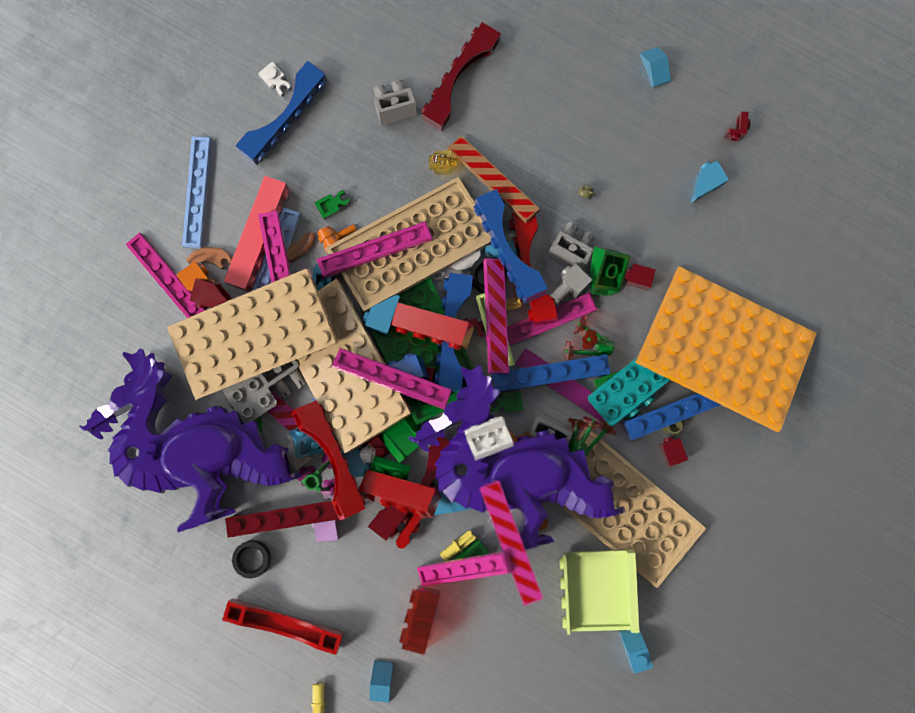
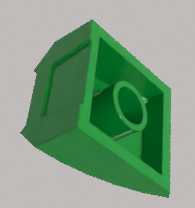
(607, 271)
(397, 438)

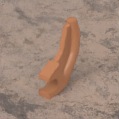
(300, 248)
(210, 254)

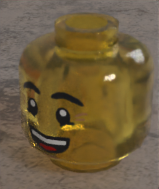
(442, 162)

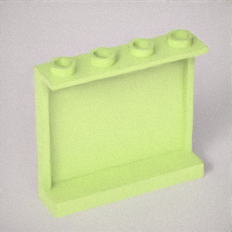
(600, 590)

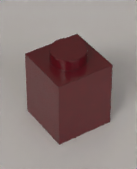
(640, 276)
(673, 451)

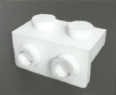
(488, 438)

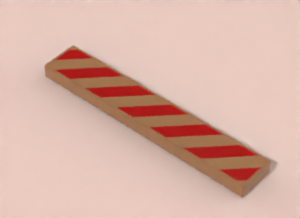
(493, 179)

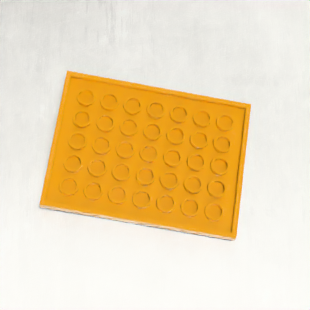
(727, 348)

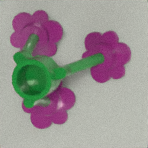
(313, 480)

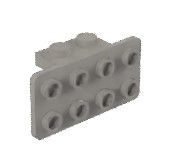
(250, 398)

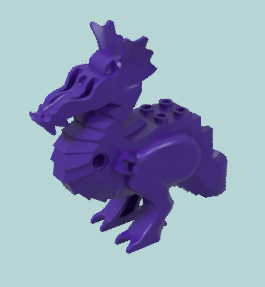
(186, 451)
(528, 471)

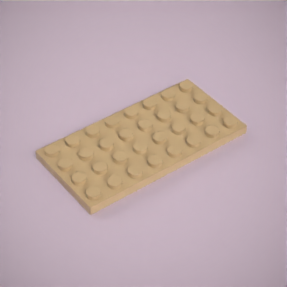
(454, 234)
(252, 334)
(351, 404)
(651, 523)

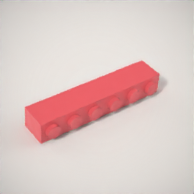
(251, 245)

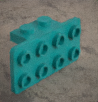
(626, 393)

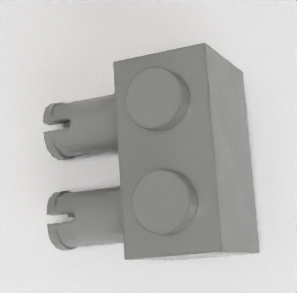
(395, 105)
(569, 250)
(572, 283)
(275, 378)
(545, 423)

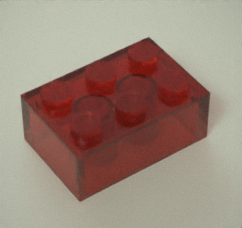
(419, 619)

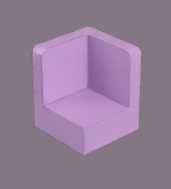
(326, 531)

